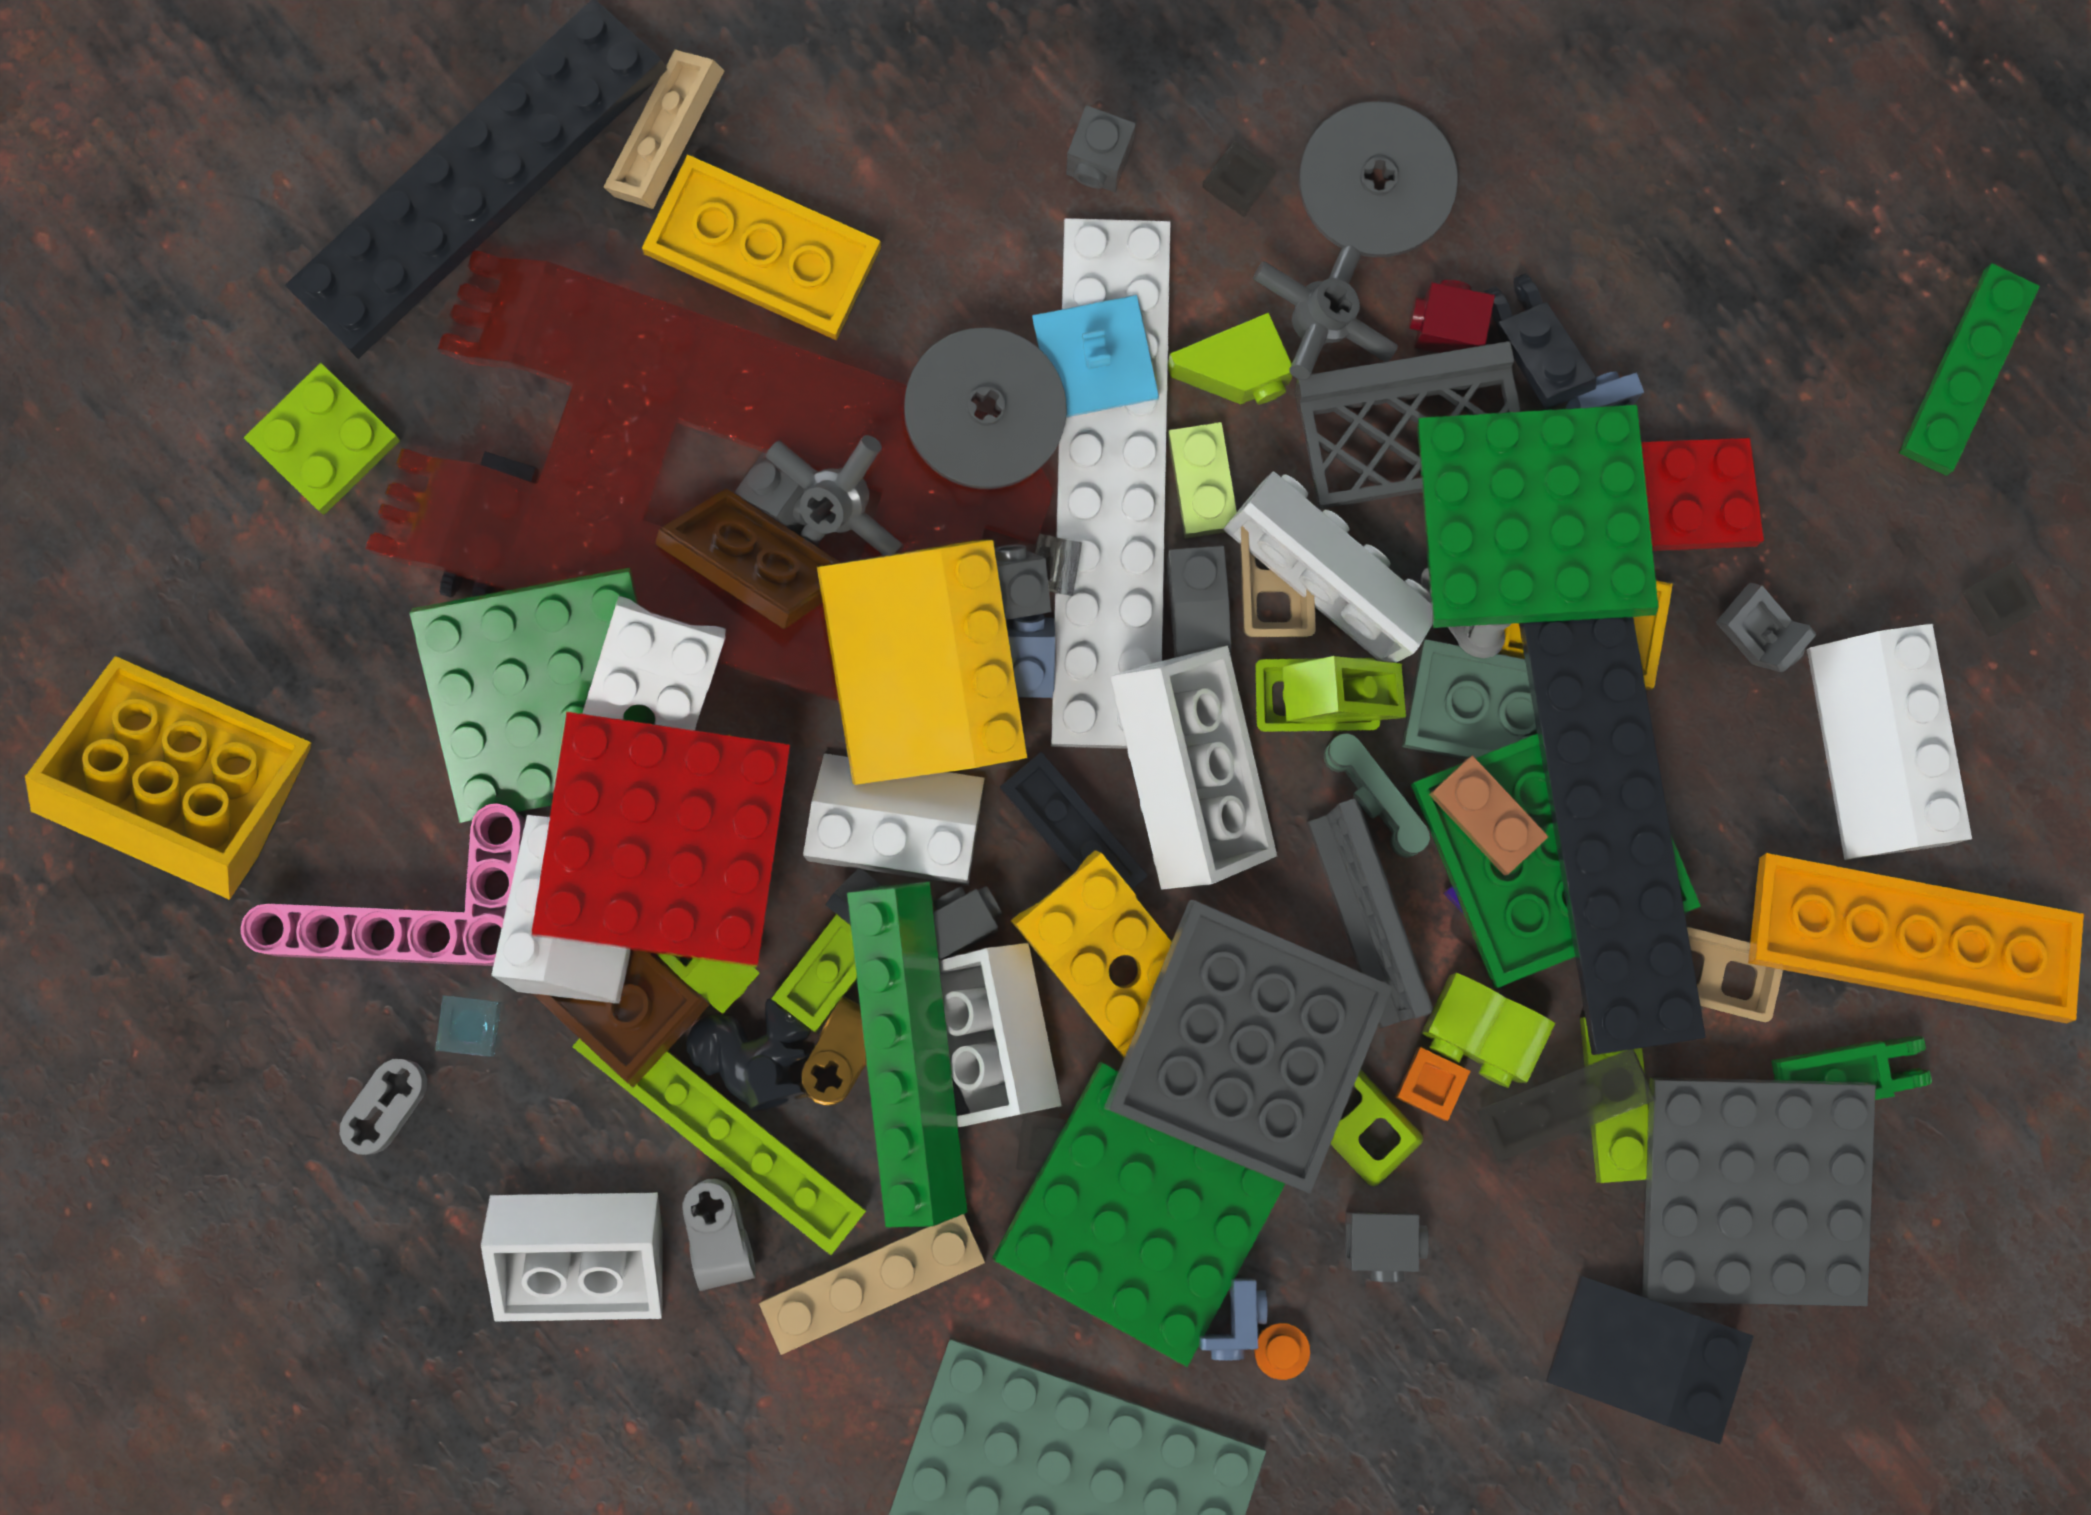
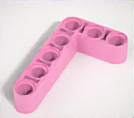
(409, 926)

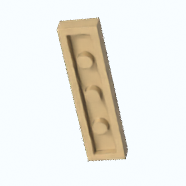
(871, 1283)

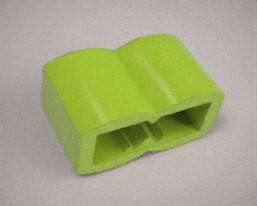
(1488, 1030)

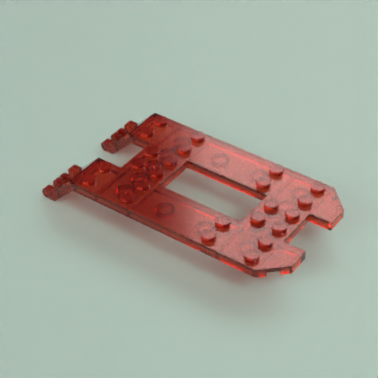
(633, 378)

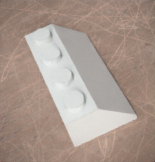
(1347, 580)
(1889, 742)
(1194, 768)

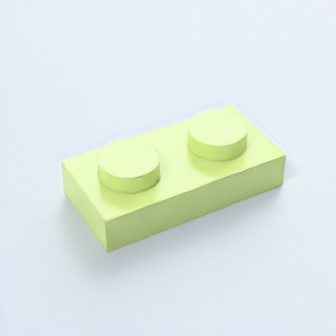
(1202, 479)

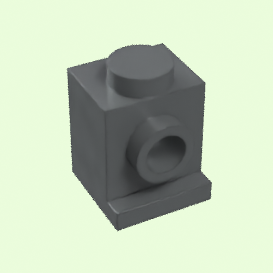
(964, 920)

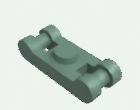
(1378, 794)

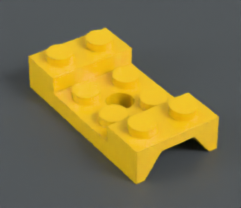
(1083, 931)

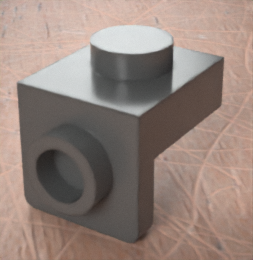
(773, 493)
(1764, 630)

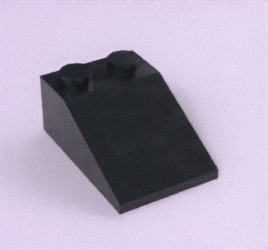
(1650, 1359)

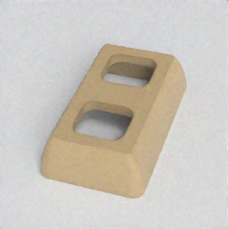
(1258, 580)
(1716, 953)

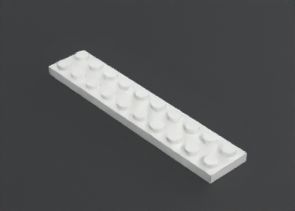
(1112, 492)

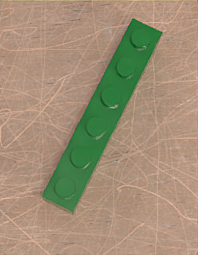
(907, 1054)

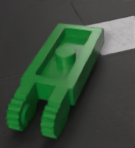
(1858, 1064)

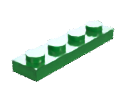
(1969, 369)

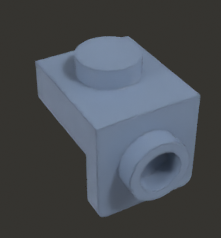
(1610, 391)
(1033, 654)
(1247, 1310)

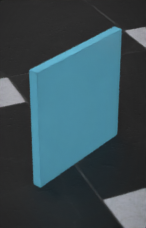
(1099, 354)

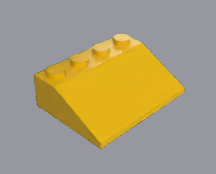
(922, 662)
(167, 776)

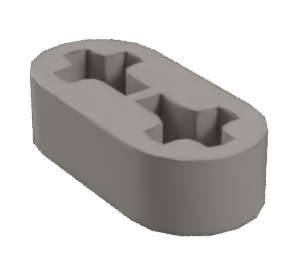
(373, 1098)

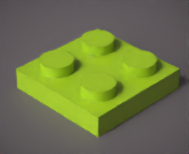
(322, 439)

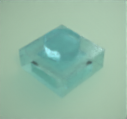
(468, 1026)

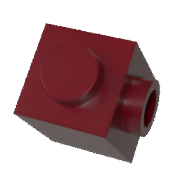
(1451, 317)

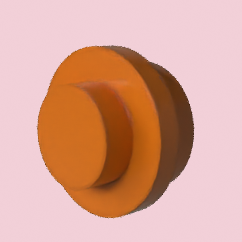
(1282, 1351)

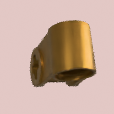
(840, 1046)

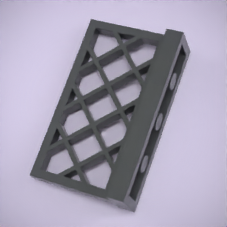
(1390, 384)
(1369, 910)

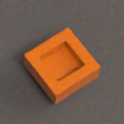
(1432, 1084)

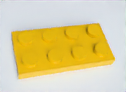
(761, 247)

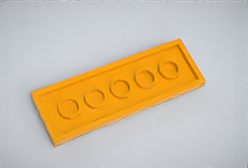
(1916, 938)

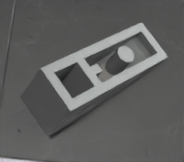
(1198, 599)

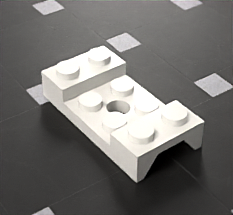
(654, 665)

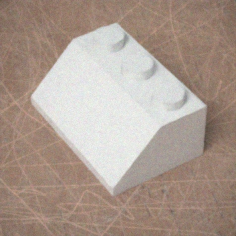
(896, 825)
(549, 964)
(997, 1034)
(574, 1256)

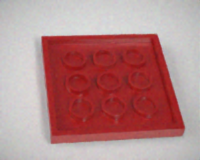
(661, 840)

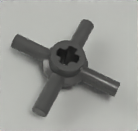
(1325, 312)
(836, 497)

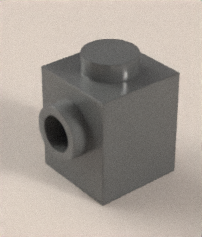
(1100, 149)
(1022, 581)
(1384, 1244)

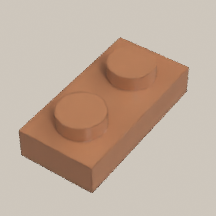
(1488, 815)

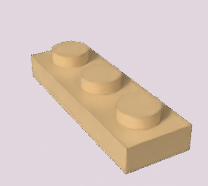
(664, 129)

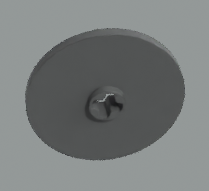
(1407, 152)
(994, 449)

